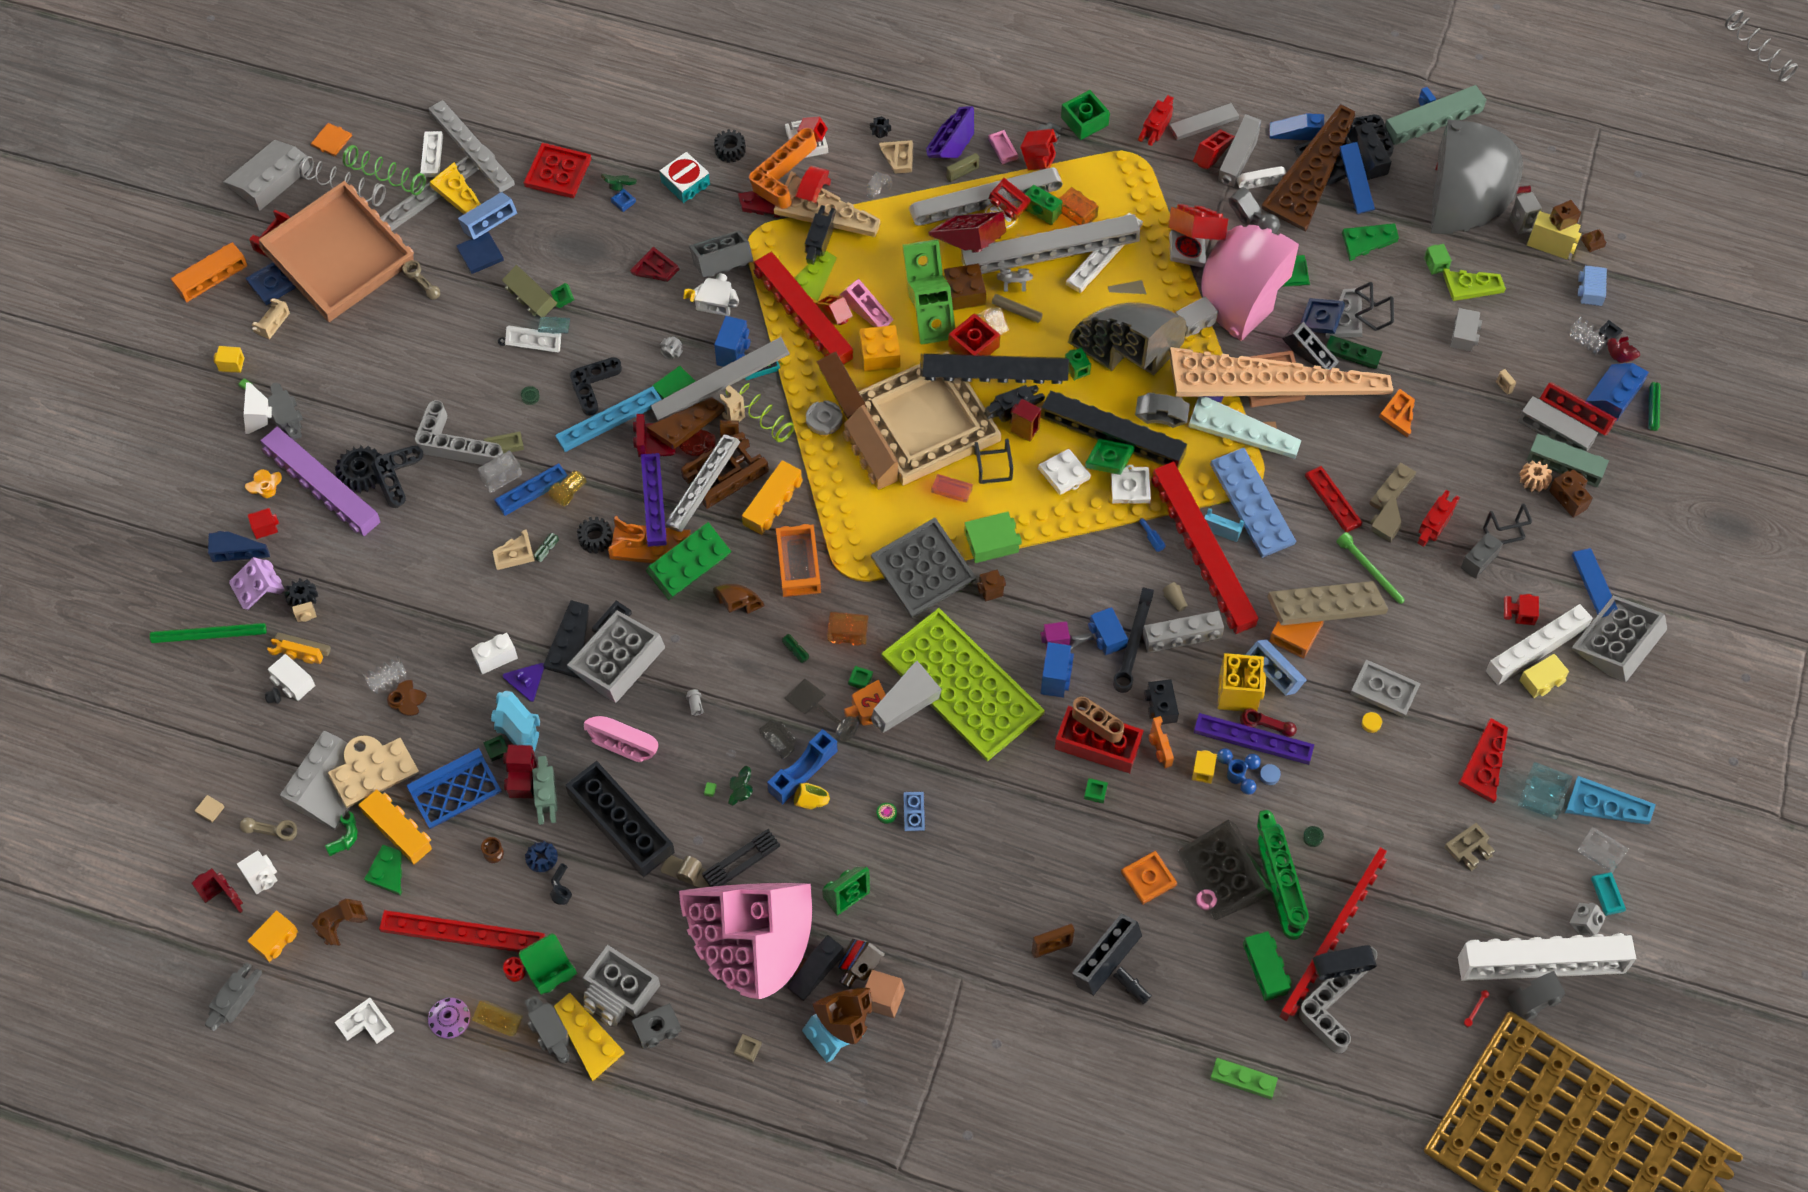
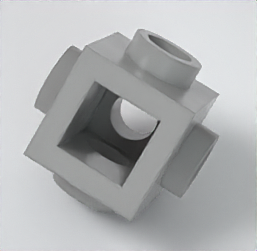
(1587, 919)

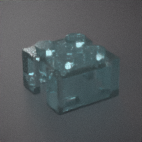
(1545, 790)

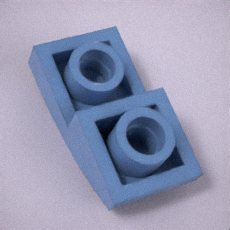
(914, 811)

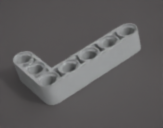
(454, 447)
(1320, 1014)

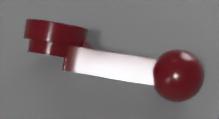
(1287, 728)

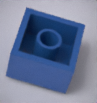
(731, 341)
(1057, 670)

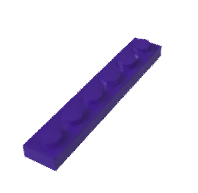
(653, 500)
(1254, 738)

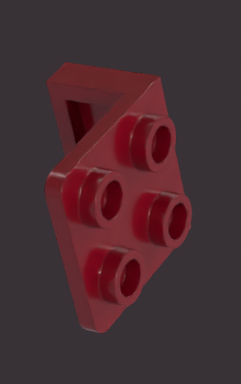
(646, 442)
(211, 884)

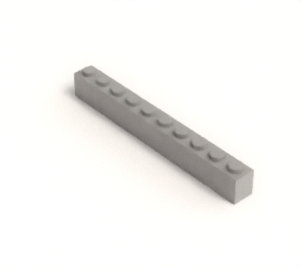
(1055, 244)

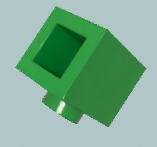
(1078, 364)

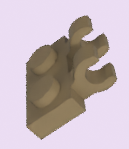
(1467, 842)

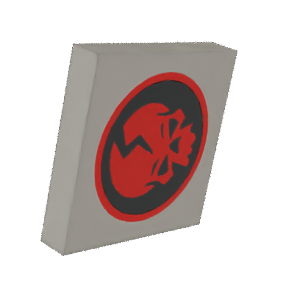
(1187, 249)

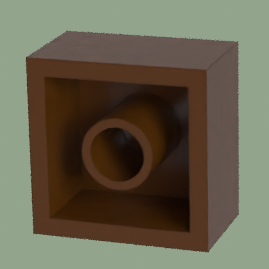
(966, 286)

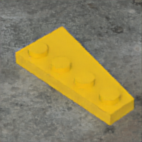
(591, 1041)

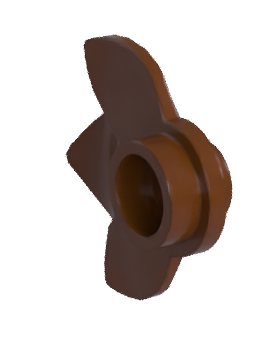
(409, 698)

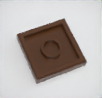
(1053, 941)

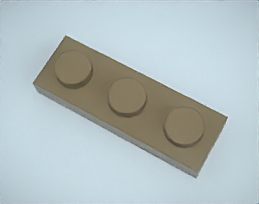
(1393, 485)

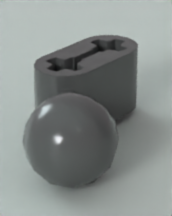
(1248, 211)

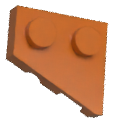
(1399, 412)
(1161, 742)

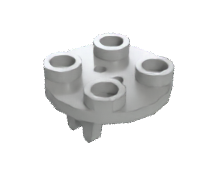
(1009, 276)

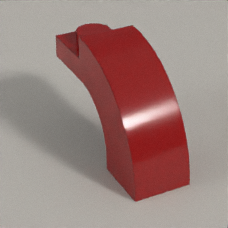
(812, 183)

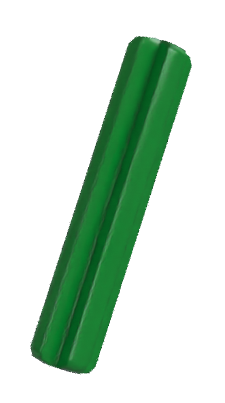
(1654, 406)

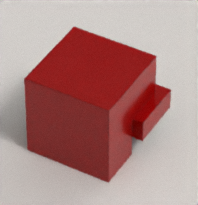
(1039, 149)

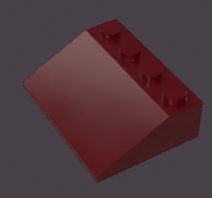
(971, 230)

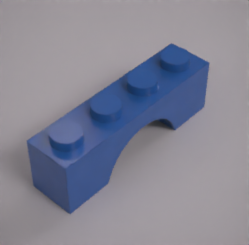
(817, 753)

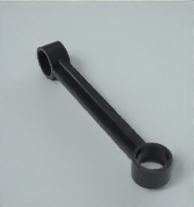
(1134, 640)

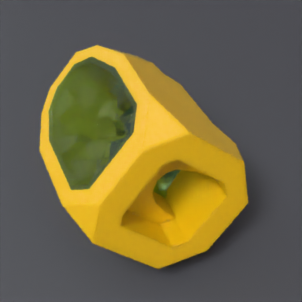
(810, 796)

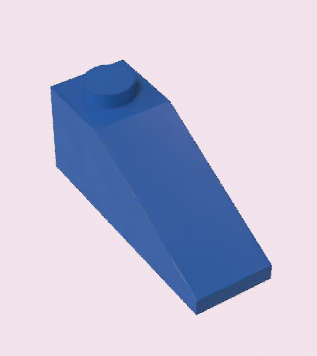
(1297, 127)

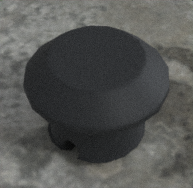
(273, 696)

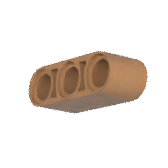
(1095, 711)

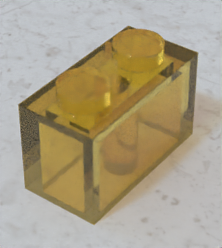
(497, 1018)

